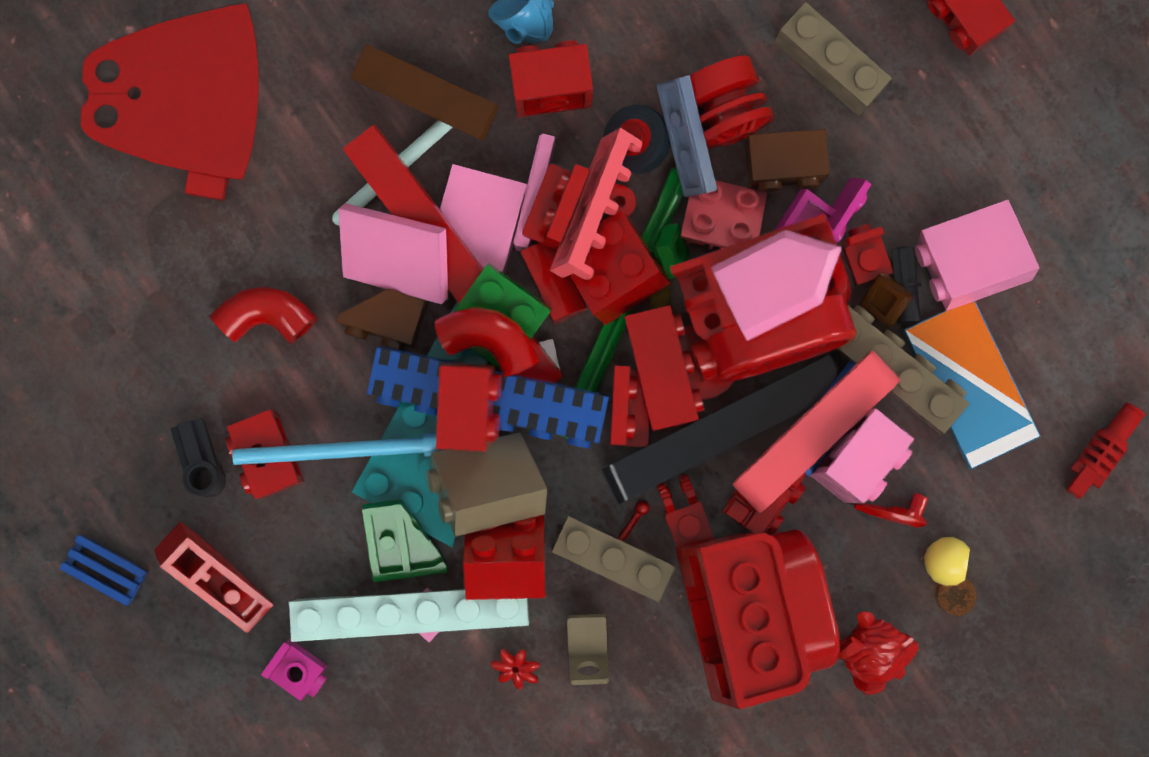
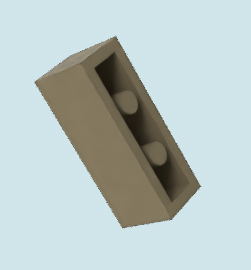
(832, 59)
(613, 559)

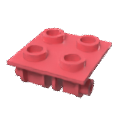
(724, 216)

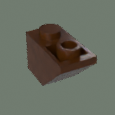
(387, 316)

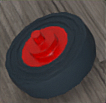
(649, 128)

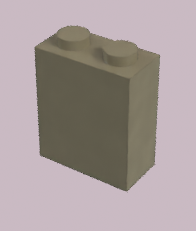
(487, 487)

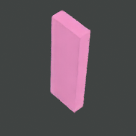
(540, 164)

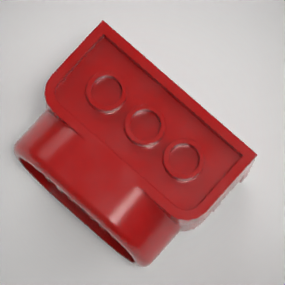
(791, 342)
(759, 614)

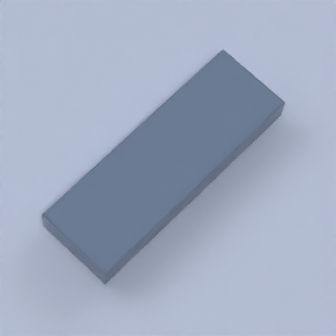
(686, 136)

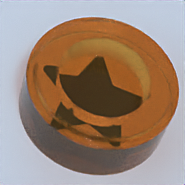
(956, 599)

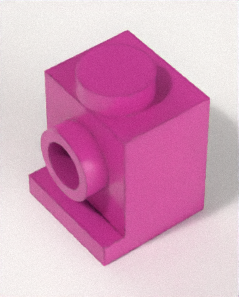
(292, 655)

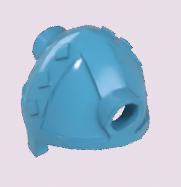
(523, 19)

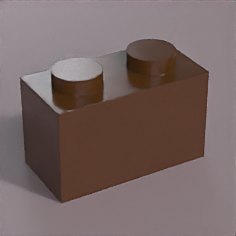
(787, 159)

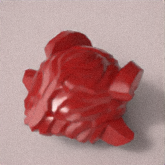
(876, 653)

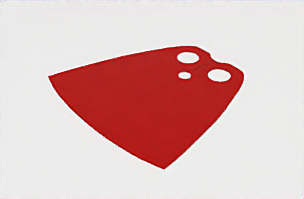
(194, 90)

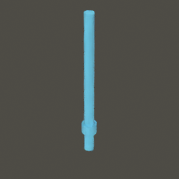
(423, 444)

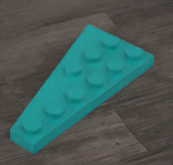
(405, 474)

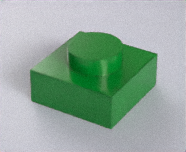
(671, 248)

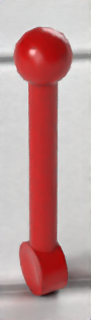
(641, 509)

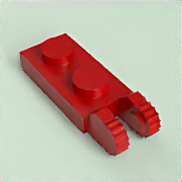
(688, 524)

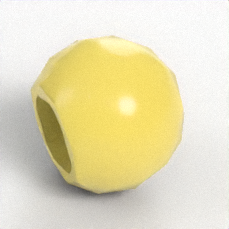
(947, 561)

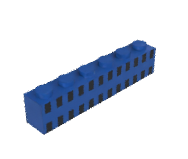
(524, 401)

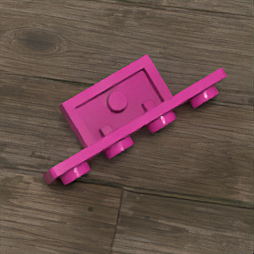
(808, 205)

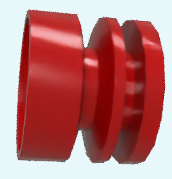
(727, 109)

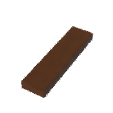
(425, 92)

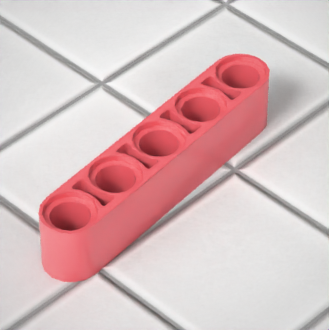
(816, 431)

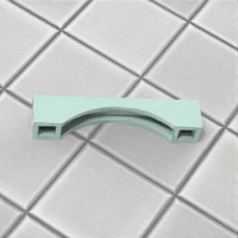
(400, 614)

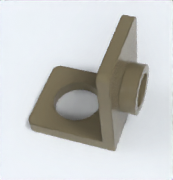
(587, 648)

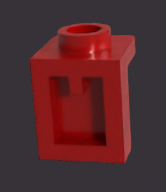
(866, 254)

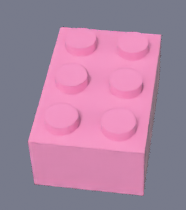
(863, 459)

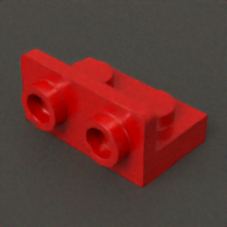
(554, 205)
(628, 410)

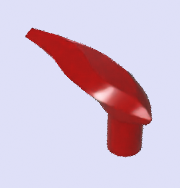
(909, 517)

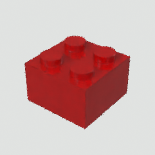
(551, 79)
(622, 270)
(466, 406)
(506, 561)

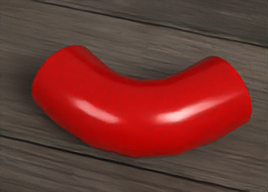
(265, 307)
(490, 331)

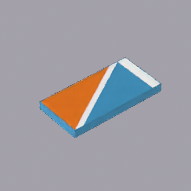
(967, 354)

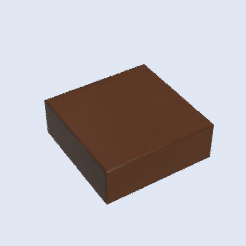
(886, 299)

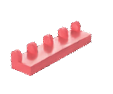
(592, 204)

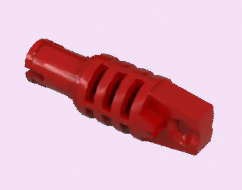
(1104, 451)

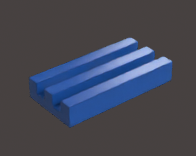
(75, 555)

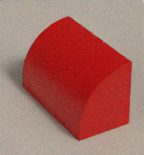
(554, 291)

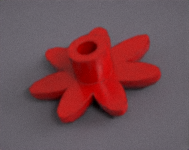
(515, 668)

